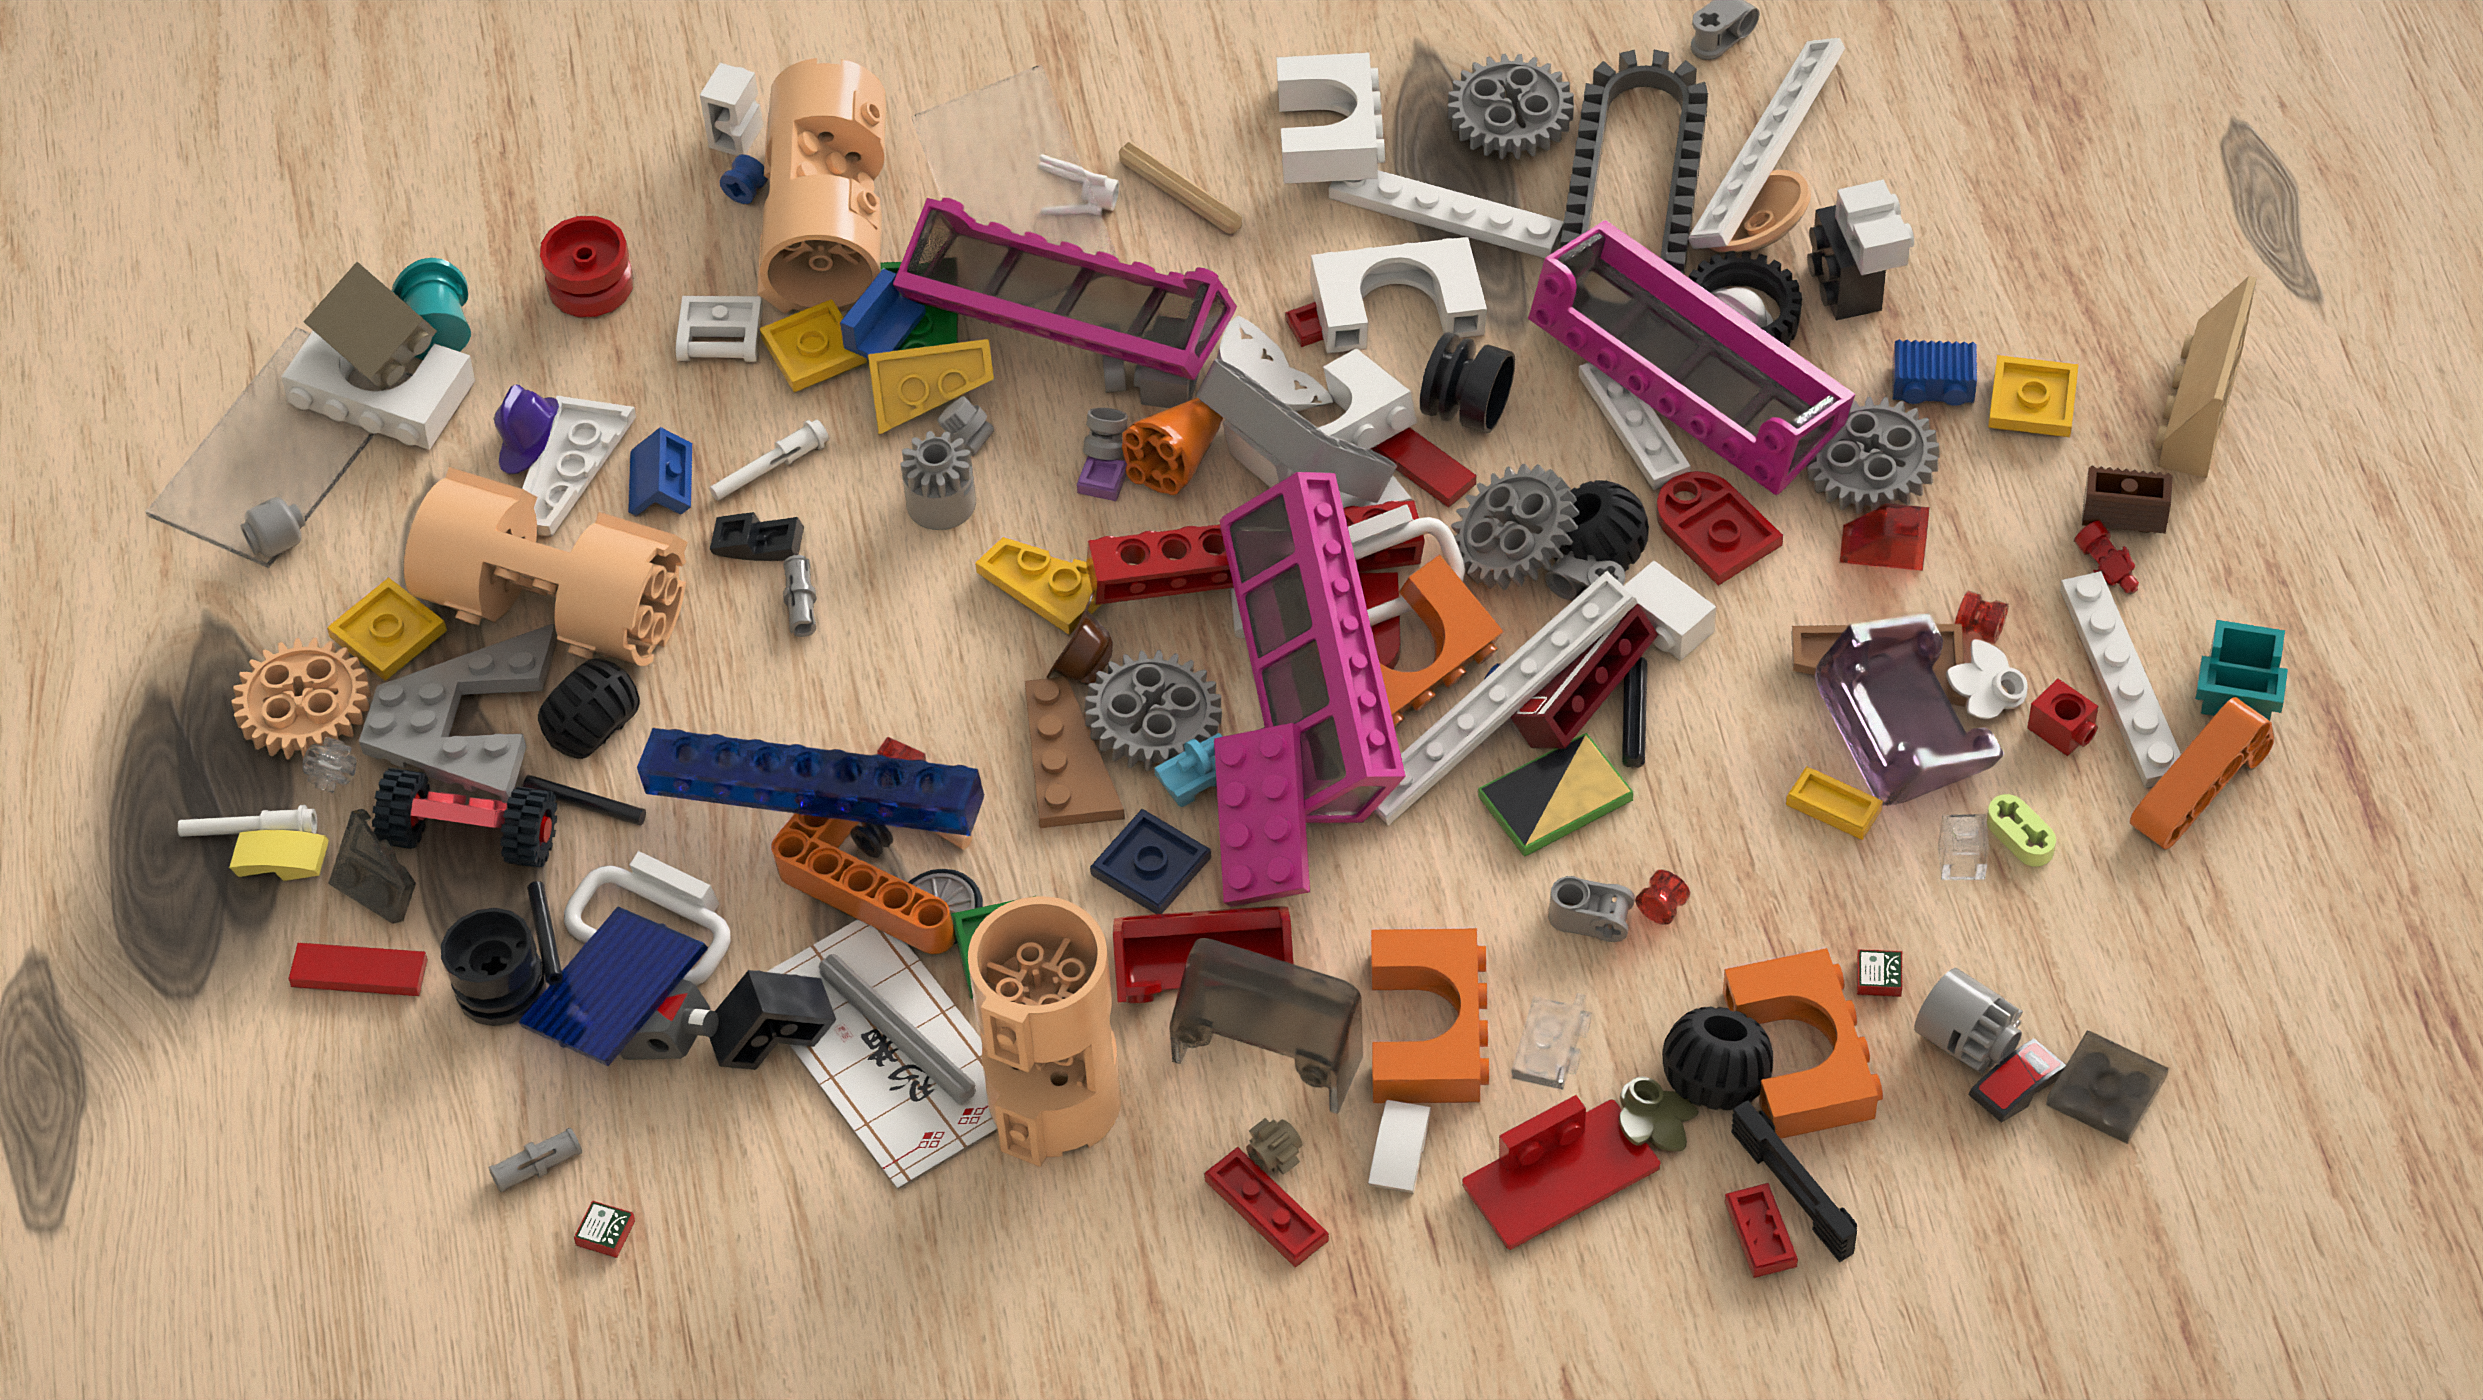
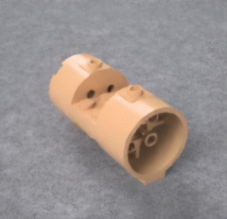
(821, 205)
(479, 548)
(1045, 1027)

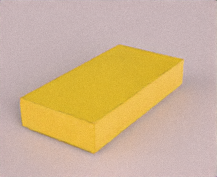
(1834, 802)

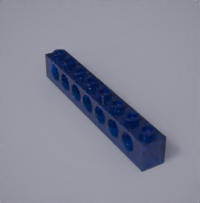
(811, 781)

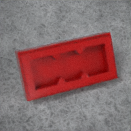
(1761, 1230)

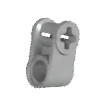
(1721, 26)
(1573, 575)
(1591, 908)

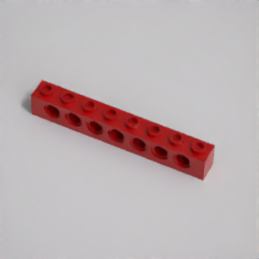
(1196, 568)

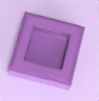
(1102, 478)

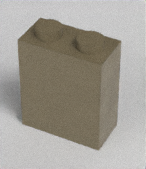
(370, 327)

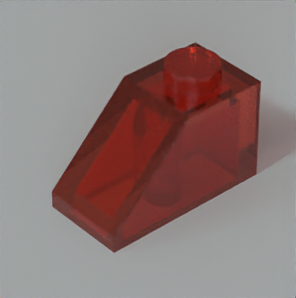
(1887, 537)

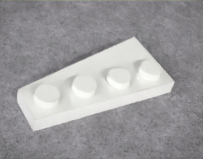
(576, 449)

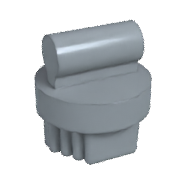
(966, 422)

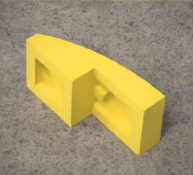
(279, 851)

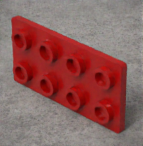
(1556, 1169)

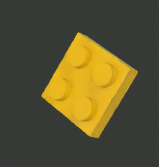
(809, 345)
(2033, 396)
(387, 629)

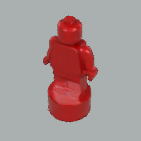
(2114, 564)

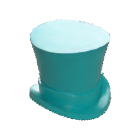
(437, 294)

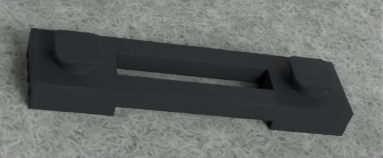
(1758, 1137)

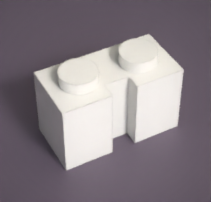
(731, 110)
(1873, 227)
(1673, 609)

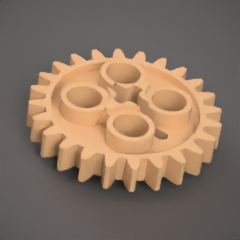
(300, 697)

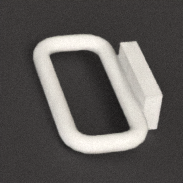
(1394, 528)
(666, 888)

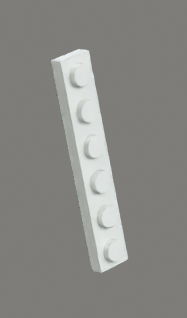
(1452, 212)
(2121, 676)

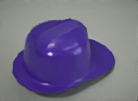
(524, 426)

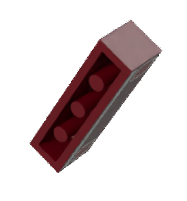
(1577, 692)

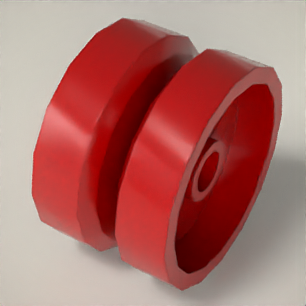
(586, 266)

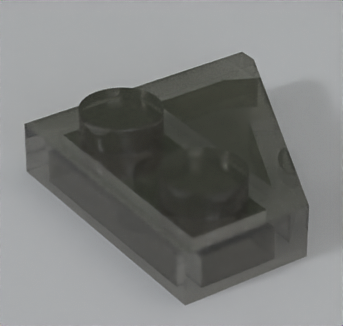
(370, 871)

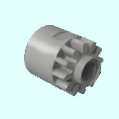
(938, 482)
(1969, 1021)

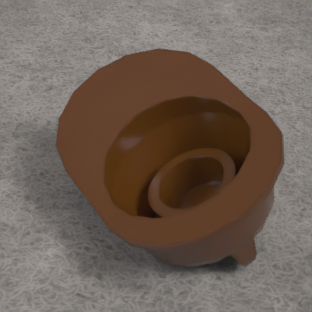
(1086, 651)

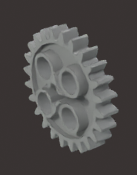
(1489, 118)
(1876, 457)
(1515, 526)
(1139, 698)

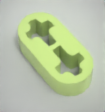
(2025, 827)

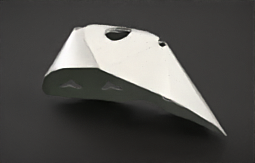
(1272, 375)

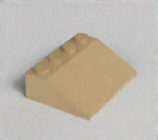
(2205, 384)

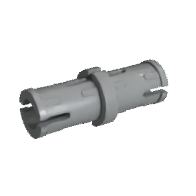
(799, 596)
(563, 1145)

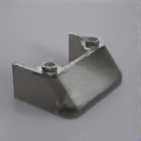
(1270, 1008)

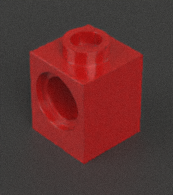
(2062, 703)

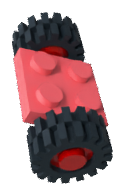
(407, 801)

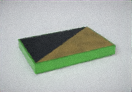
(1555, 794)

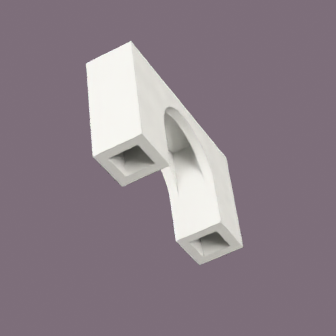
(1337, 150)
(1438, 268)
(1374, 409)
(408, 412)

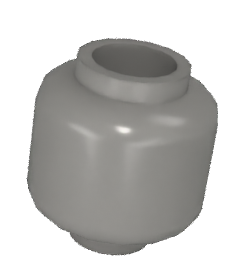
(272, 527)

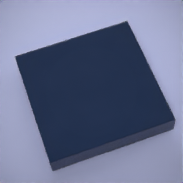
(1150, 862)

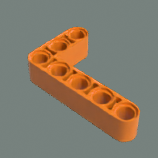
(812, 863)

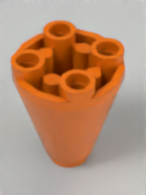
(1169, 445)

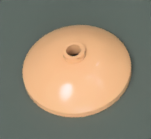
(1772, 213)

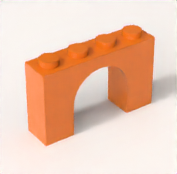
(1459, 630)
(1810, 991)
(1449, 1065)

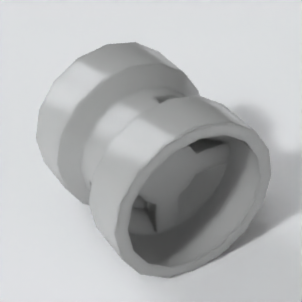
(1105, 433)

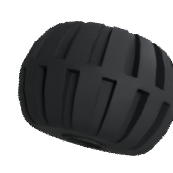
(1609, 524)
(588, 708)
(1717, 1057)

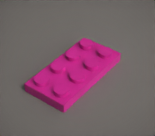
(1261, 815)

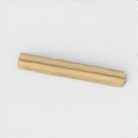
(1180, 188)

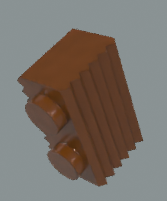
(2127, 499)

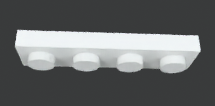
(1636, 427)

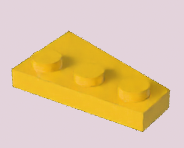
(925, 377)
(1040, 582)

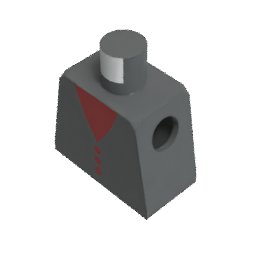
(673, 1026)

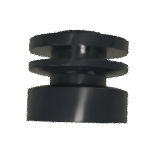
(1461, 381)
(493, 966)

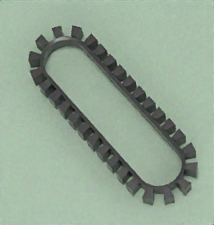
(1590, 139)

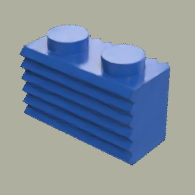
(1934, 372)

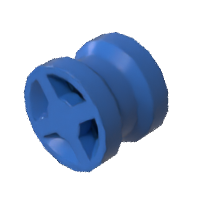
(743, 179)

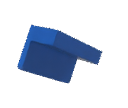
(880, 318)
(661, 473)

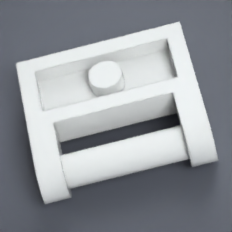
(719, 318)

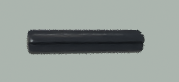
(1635, 715)

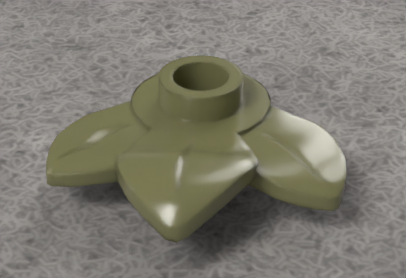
(1654, 1115)

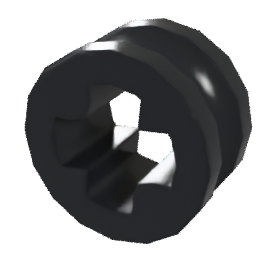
(871, 838)

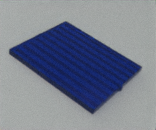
(613, 985)

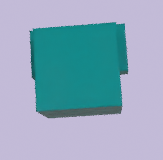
(2245, 666)

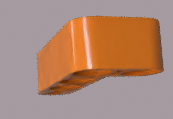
(2227, 742)

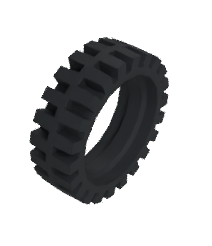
(1761, 276)

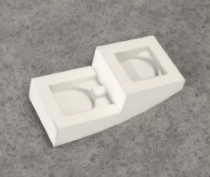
(1399, 1146)

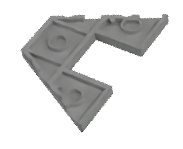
(416, 713)

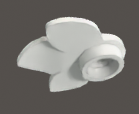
(1984, 679)

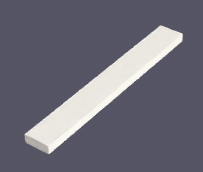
(1766, 144)
(1507, 690)

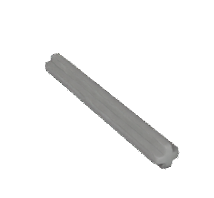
(897, 1029)

